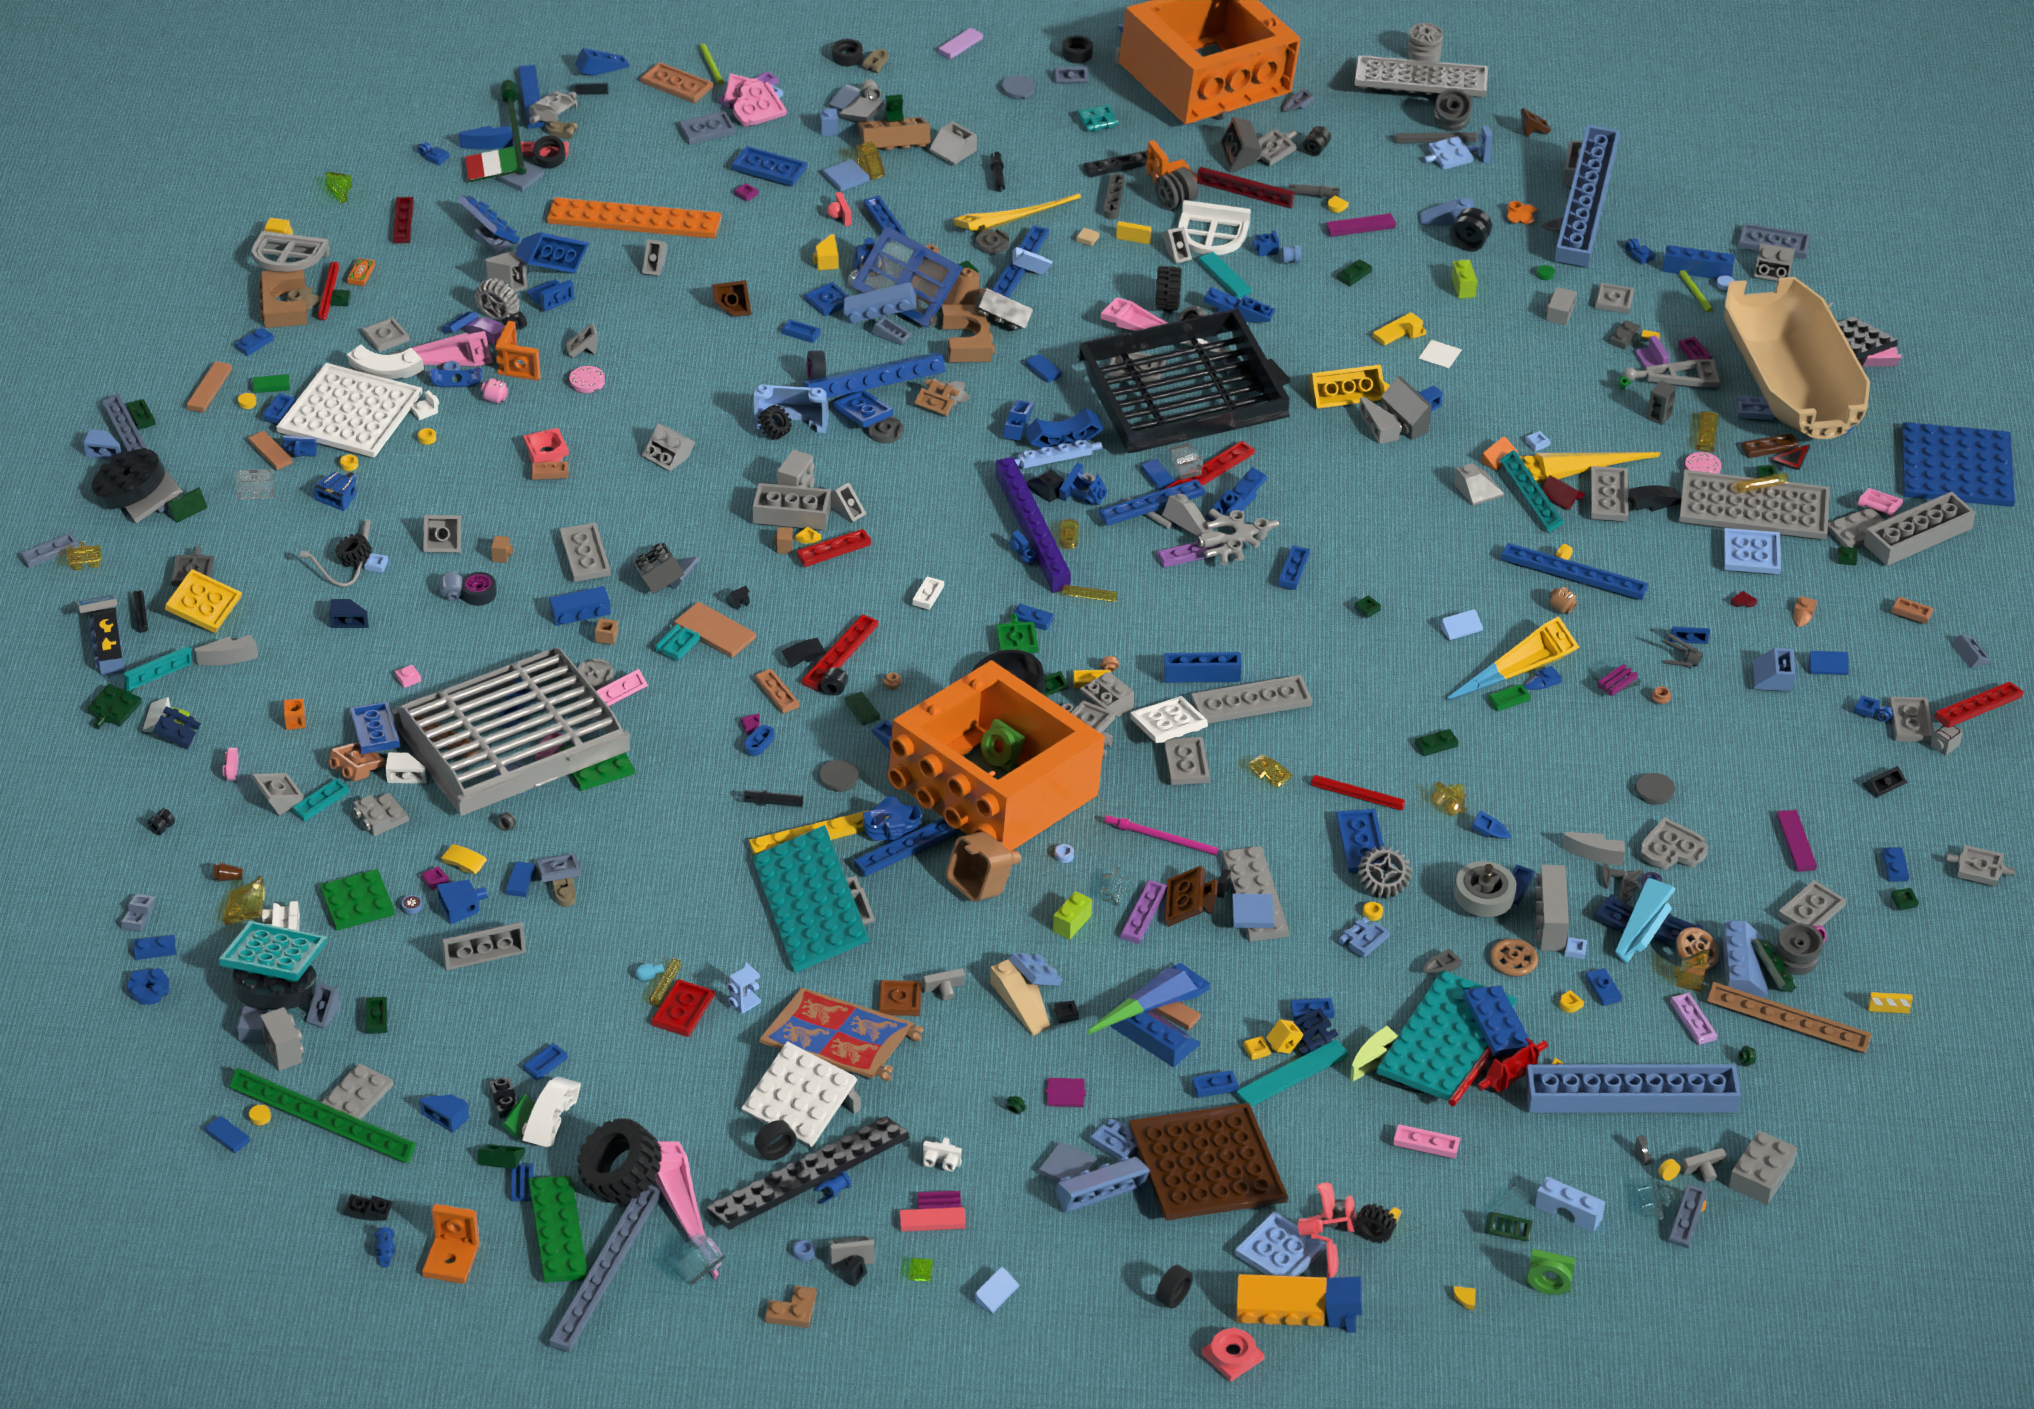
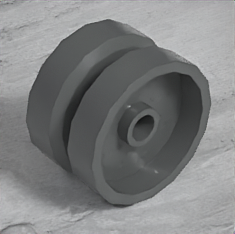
(1453, 110)
(1799, 948)

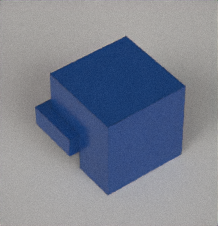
(1343, 1301)

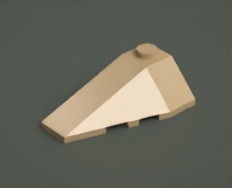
(1020, 996)

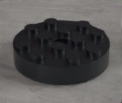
(128, 478)
(1020, 664)
(273, 992)

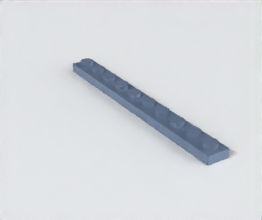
(126, 427)
(604, 1270)

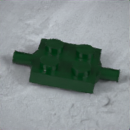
(113, 706)

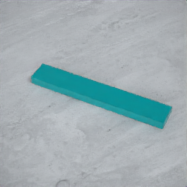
(1532, 491)
(1292, 1073)

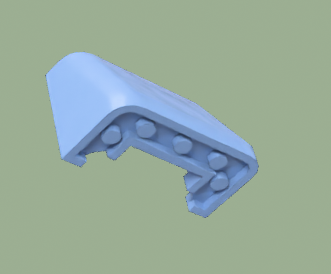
(799, 402)

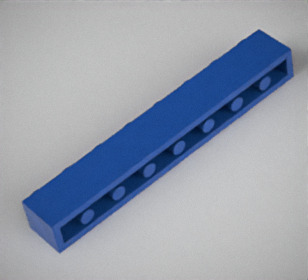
(879, 375)

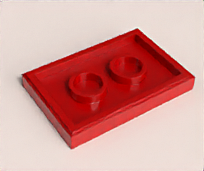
(683, 1008)

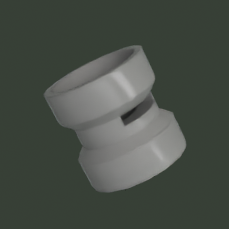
(870, 89)

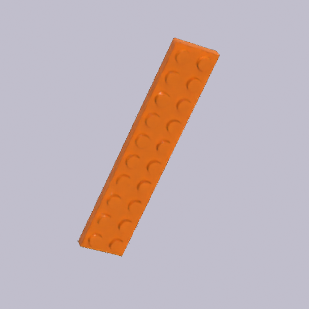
(634, 218)

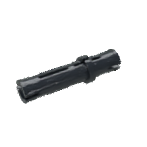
(997, 168)
(773, 798)

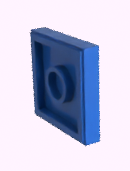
(826, 298)

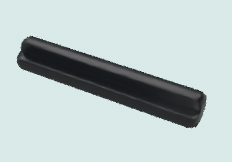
(140, 611)

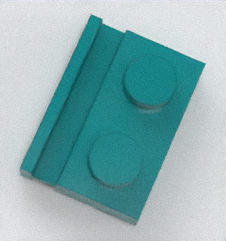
(677, 642)

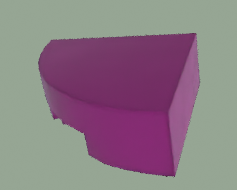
(750, 723)

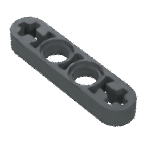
(1114, 196)

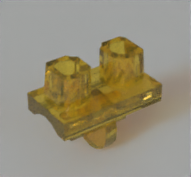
(83, 555)
(1453, 795)

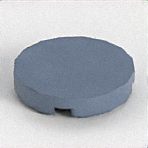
(1018, 86)

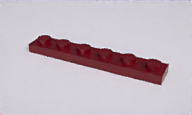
(1245, 187)

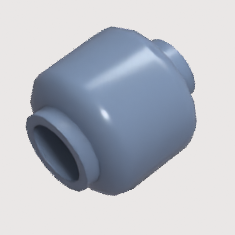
(450, 586)

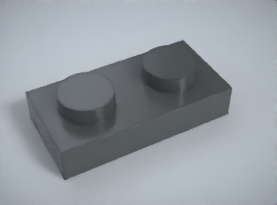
(1625, 334)

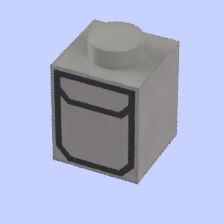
(1946, 739)

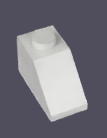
(404, 769)

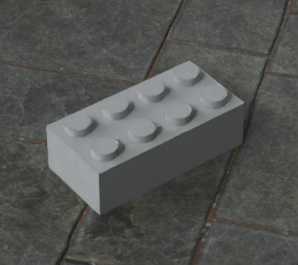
(792, 506)
(1551, 907)

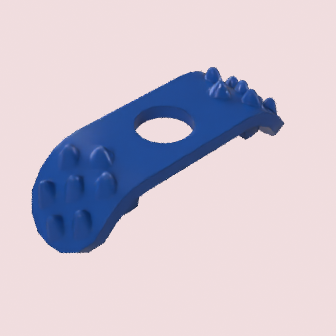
(444, 378)

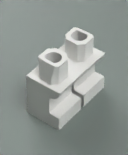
(283, 917)

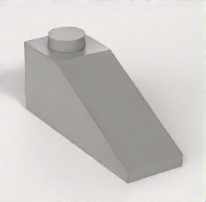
(1381, 423)
(1185, 514)

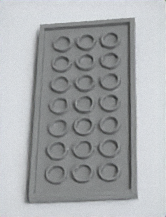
(1420, 76)
(1782, 508)

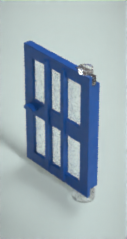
(902, 260)

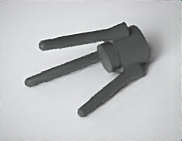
(1692, 654)

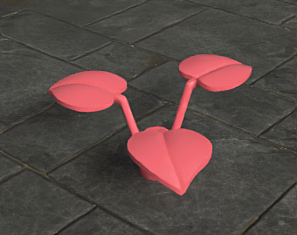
(1314, 1225)

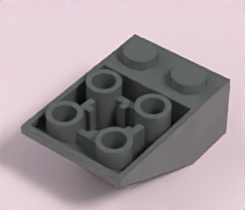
(658, 567)

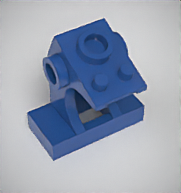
(1074, 484)

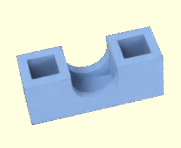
(1585, 1208)

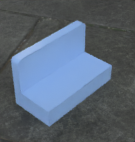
(1030, 261)

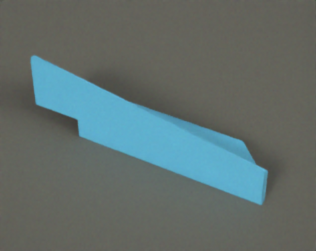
(1645, 919)

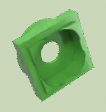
(1012, 744)
(1558, 1264)

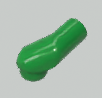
(1623, 382)

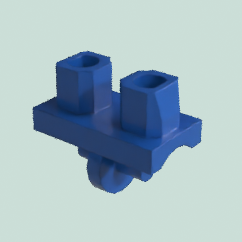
(300, 445)

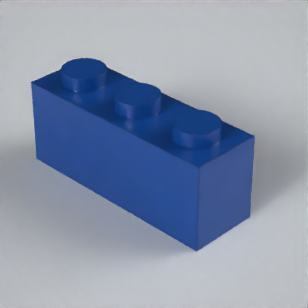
(580, 605)

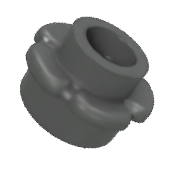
(506, 821)

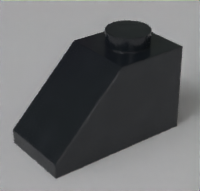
(1046, 485)

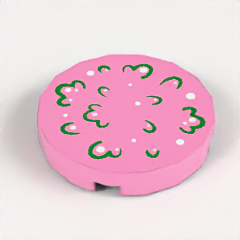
(587, 379)
(1703, 462)

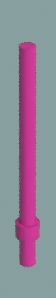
(1125, 824)

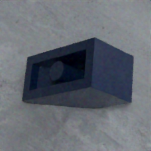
(347, 614)

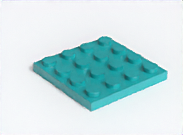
(273, 951)

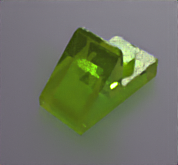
(339, 185)

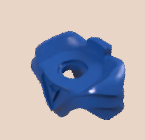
(901, 822)

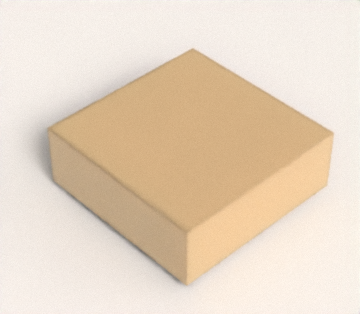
(1087, 237)

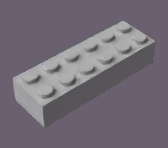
(1919, 528)

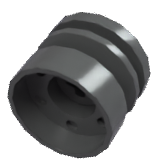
(1176, 187)

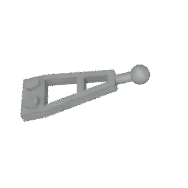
(1705, 368)

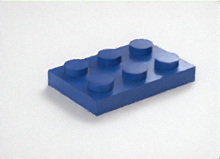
(863, 408)

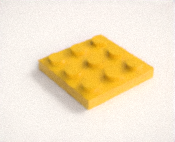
(203, 601)

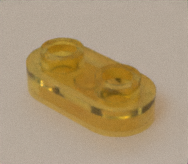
(1069, 533)

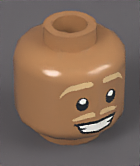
(1562, 600)

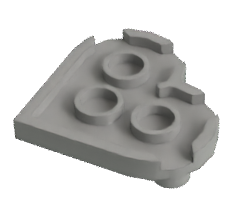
(1673, 844)

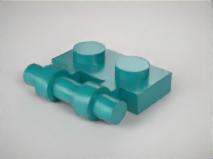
(1098, 114)

